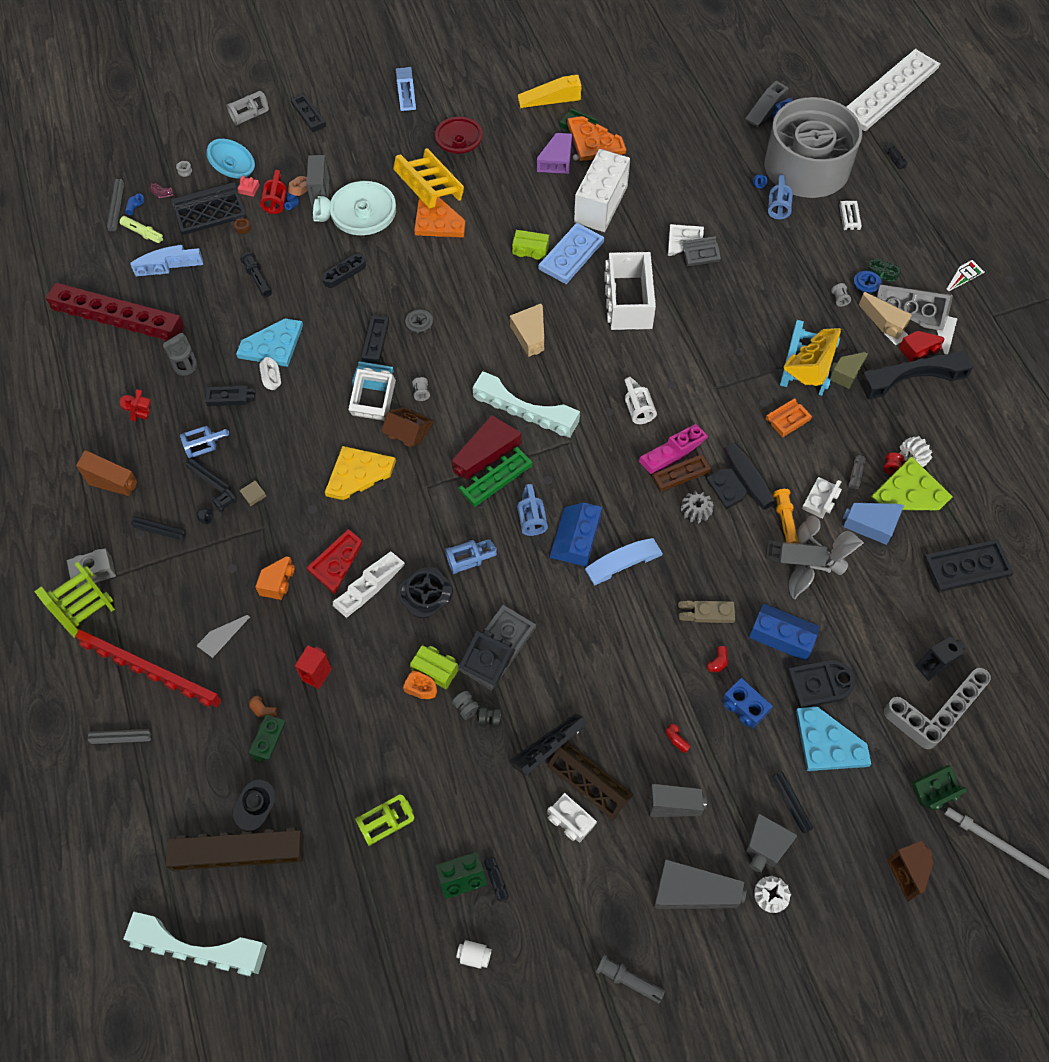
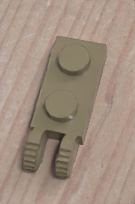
(708, 611)

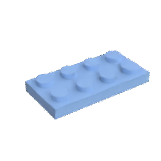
(571, 253)

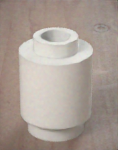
(474, 954)

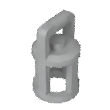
(252, 107)

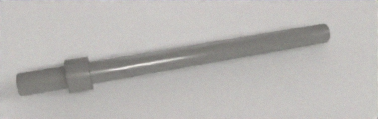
(967, 823)

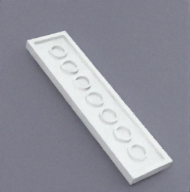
(892, 88)

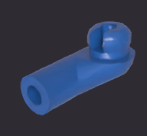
(134, 202)

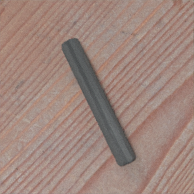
(115, 205)

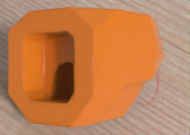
(420, 686)

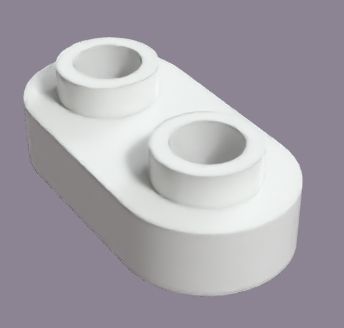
(270, 373)

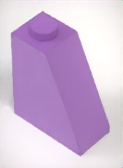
(556, 155)

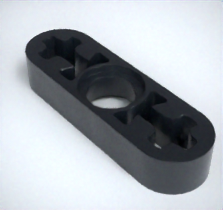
(356, 261)

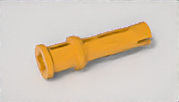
(785, 510)

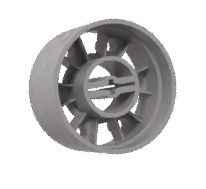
(813, 146)

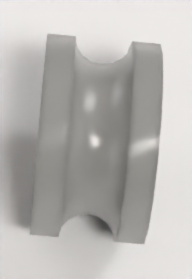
(184, 172)

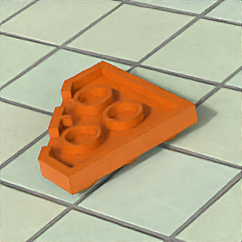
(590, 138)
(438, 220)

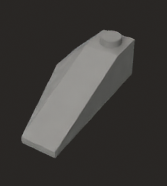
(926, 307)

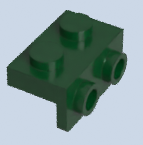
(267, 738)
(938, 788)
(461, 875)

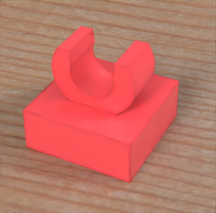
(248, 186)

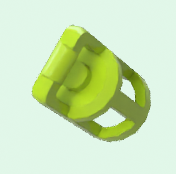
(389, 817)

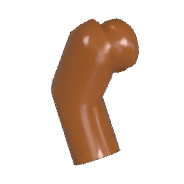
(259, 709)

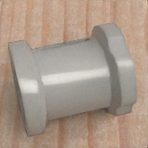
(841, 294)
(421, 392)

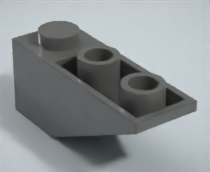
(765, 106)

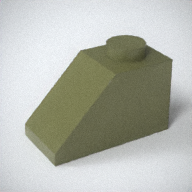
(847, 369)

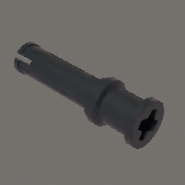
(253, 268)

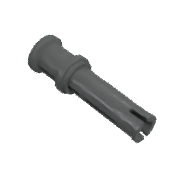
(621, 975)

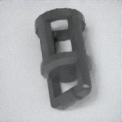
(179, 350)

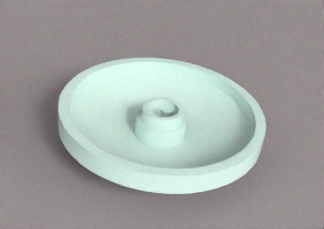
(363, 208)

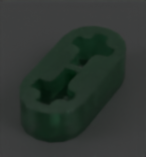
(883, 269)

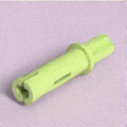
(146, 232)

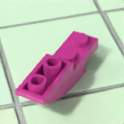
(674, 450)

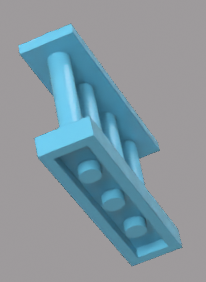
(795, 345)

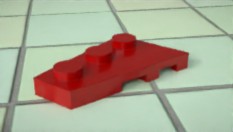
(335, 561)

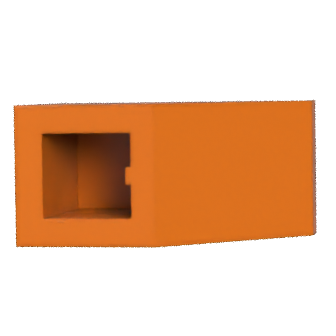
(274, 579)

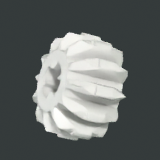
(916, 448)

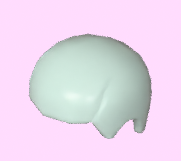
(321, 209)

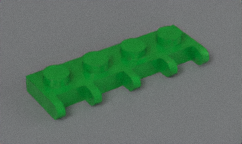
(496, 477)

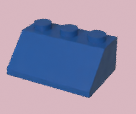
(576, 533)
(784, 632)

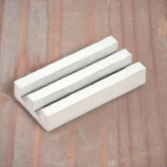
(851, 225)

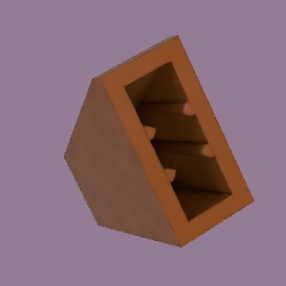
(105, 474)

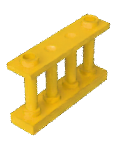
(423, 188)

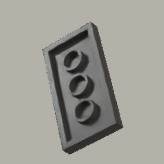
(510, 627)

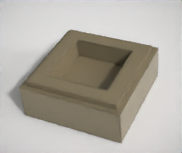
(252, 493)

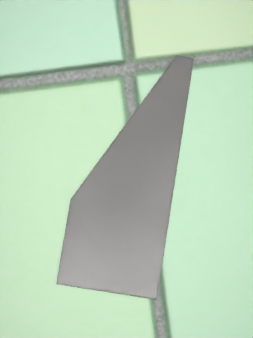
(219, 637)

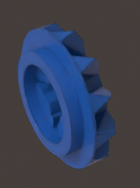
(874, 281)

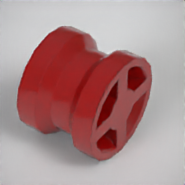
(893, 462)

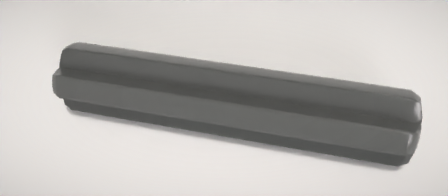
(119, 736)

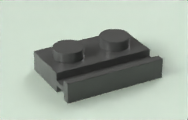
(701, 251)

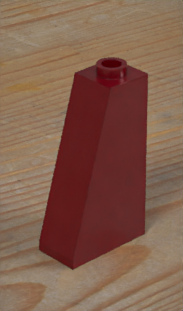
(486, 447)

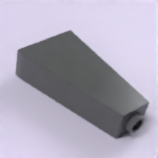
(696, 889)

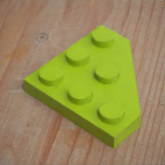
(912, 488)

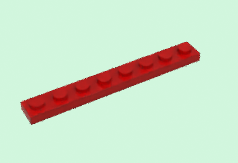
(153, 672)

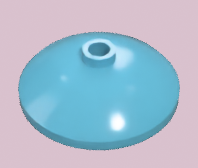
(230, 158)

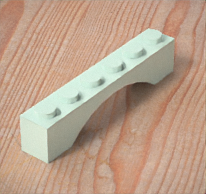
(556, 418)
(240, 954)

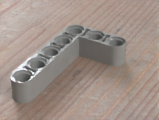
(946, 713)

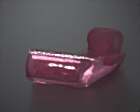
(160, 192)

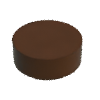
(242, 226)

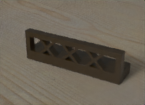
(596, 776)

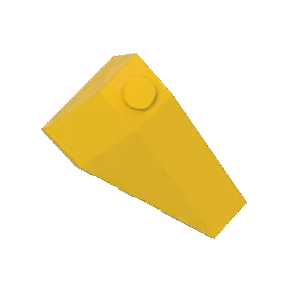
(557, 91)
(814, 361)

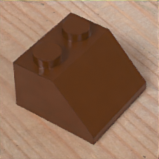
(406, 426)
(912, 868)

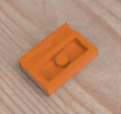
(788, 417)

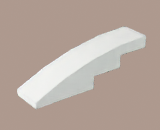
(369, 584)

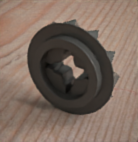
(423, 316)

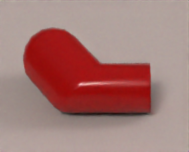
(720, 662)

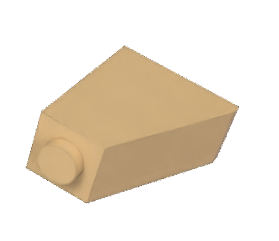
(529, 329)

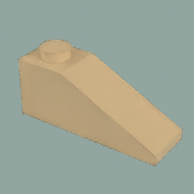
(886, 316)

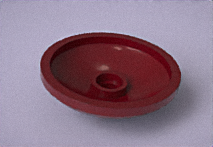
(458, 135)

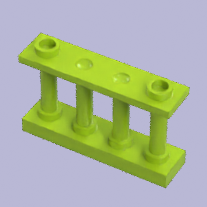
(64, 615)

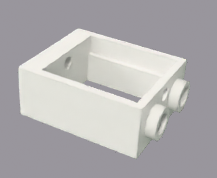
(367, 411)

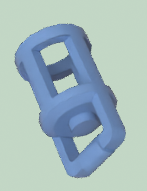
(780, 196)
(209, 437)
(530, 507)
(475, 551)

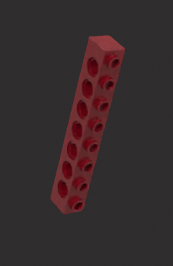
(114, 312)

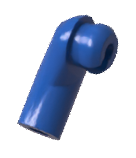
(292, 201)

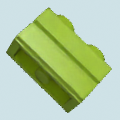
(530, 244)
(434, 665)

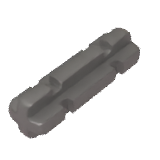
(857, 472)

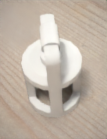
(638, 396)

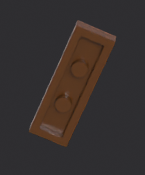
(681, 473)

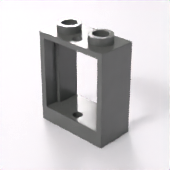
(317, 177)

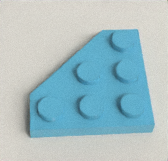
(274, 342)
(829, 743)

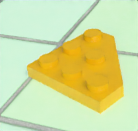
(357, 471)

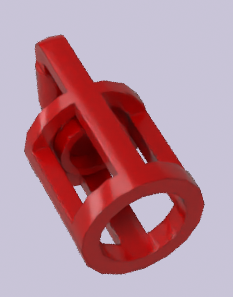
(275, 191)

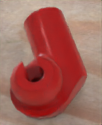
(678, 741)

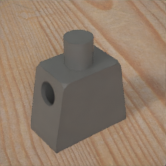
(768, 843)

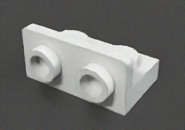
(821, 497)
(571, 818)

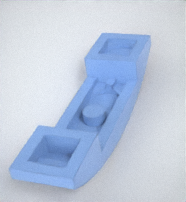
(621, 559)

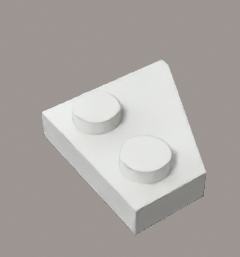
(682, 233)

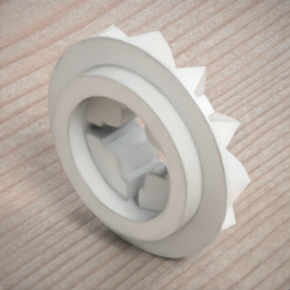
(762, 896)

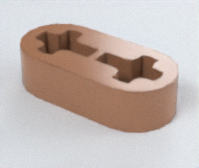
(298, 186)

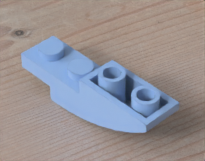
(163, 259)

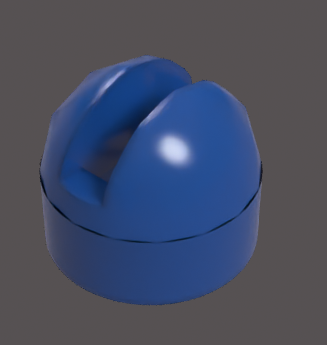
(762, 179)

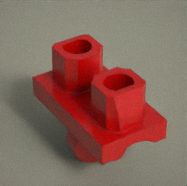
(137, 406)

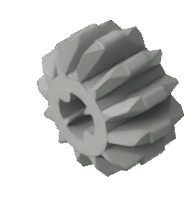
(697, 507)

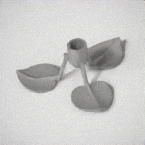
(843, 546)

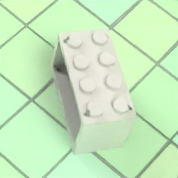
(601, 190)
(630, 266)

